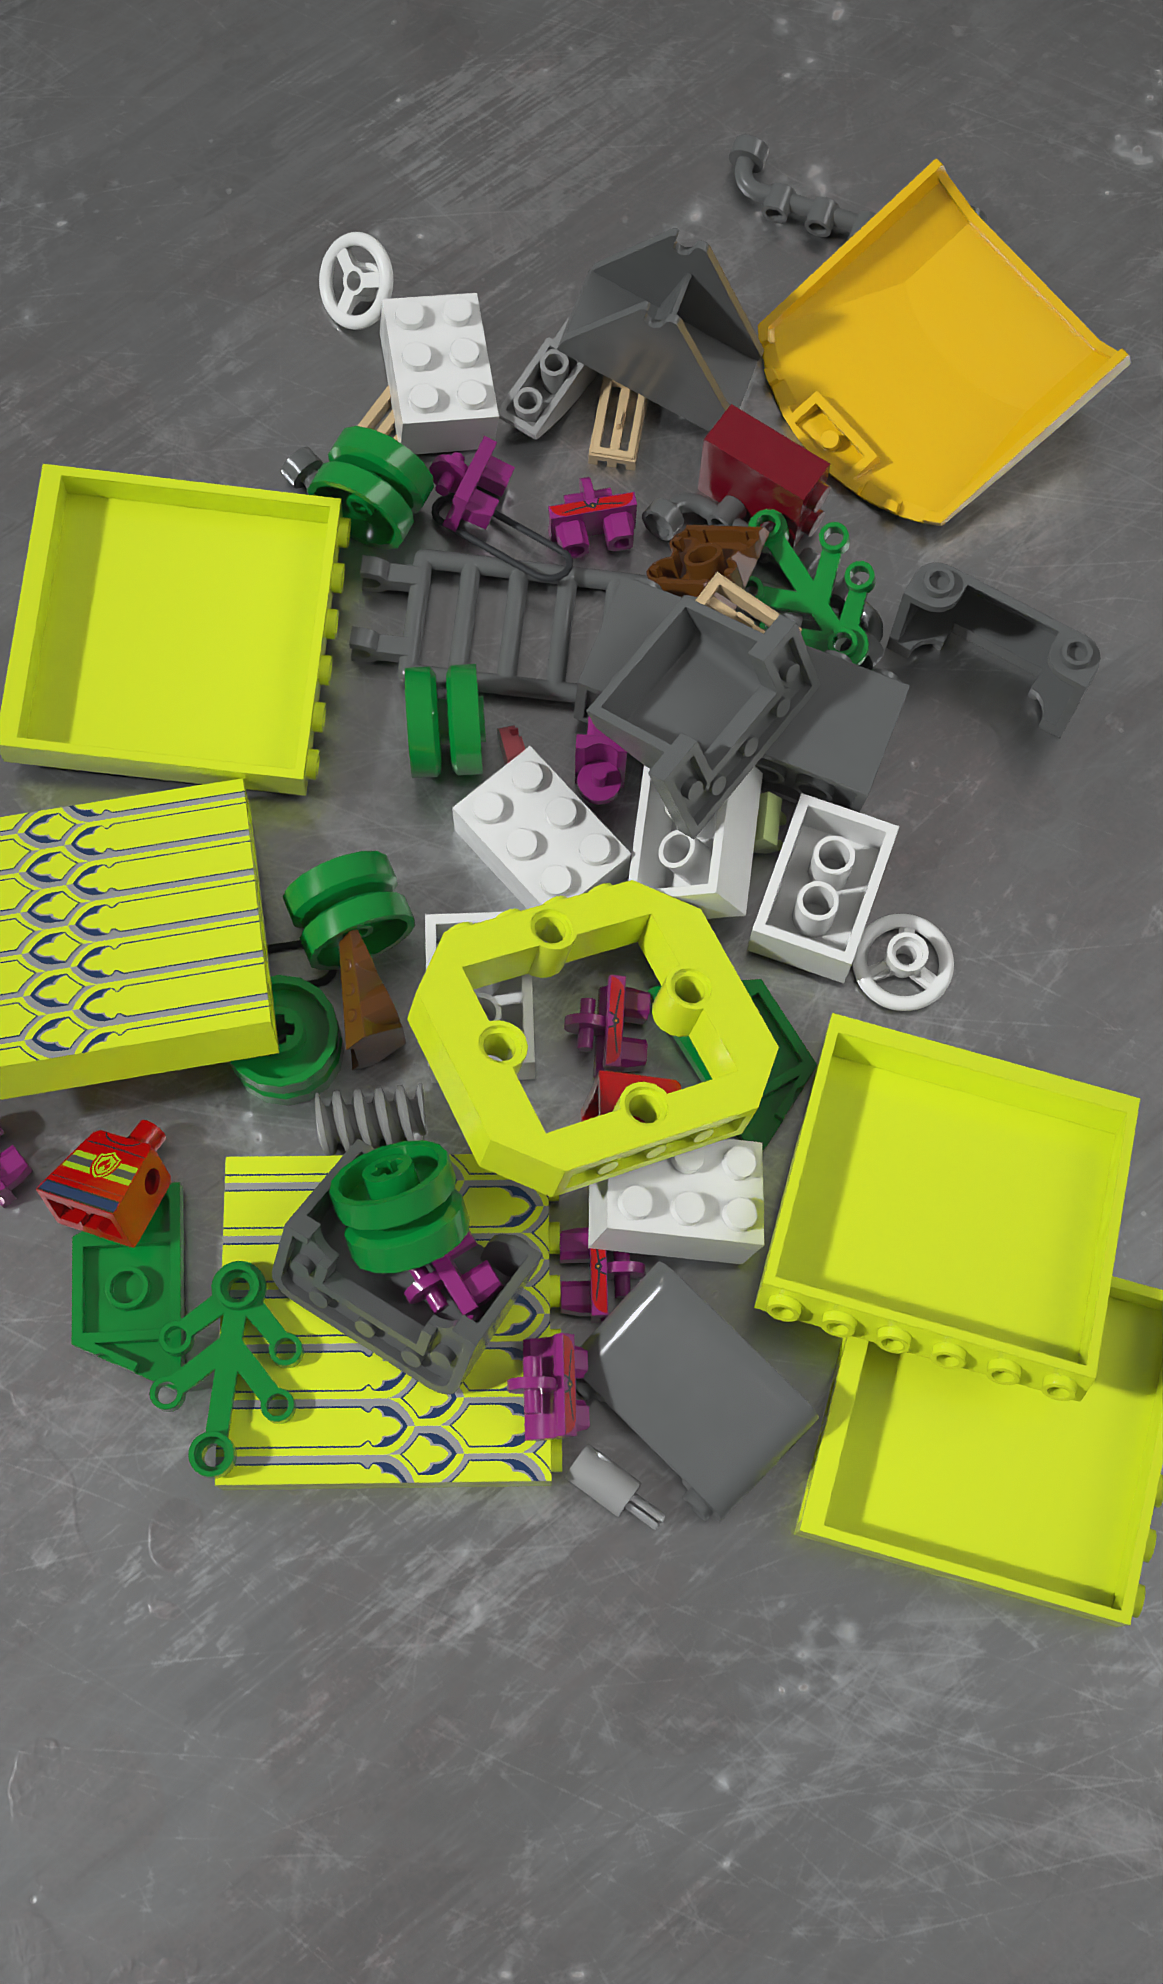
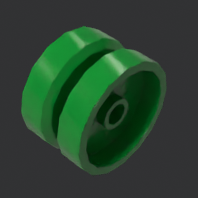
(377, 484)
(444, 721)
(344, 897)
(312, 1048)
(400, 1206)

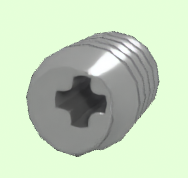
(370, 1120)

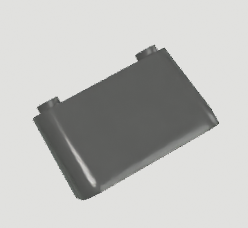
(951, 601)
(371, 1307)
(693, 1391)

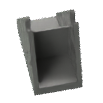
(666, 328)

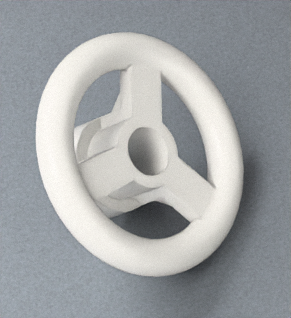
(361, 280)
(916, 948)

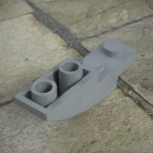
(545, 389)

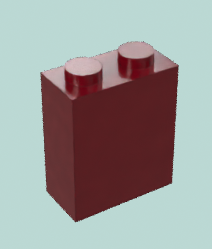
(764, 472)

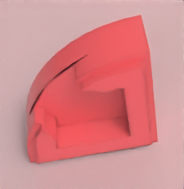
(510, 742)

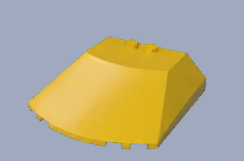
(928, 356)

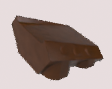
(703, 552)
(369, 1014)

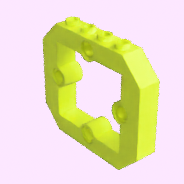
(487, 1092)

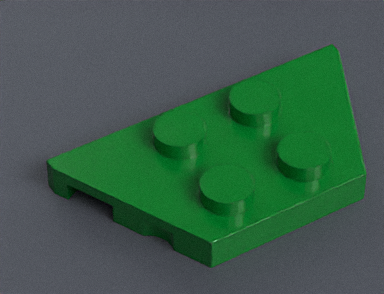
(788, 1074)
(131, 1293)

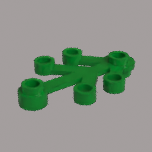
(814, 596)
(227, 1358)

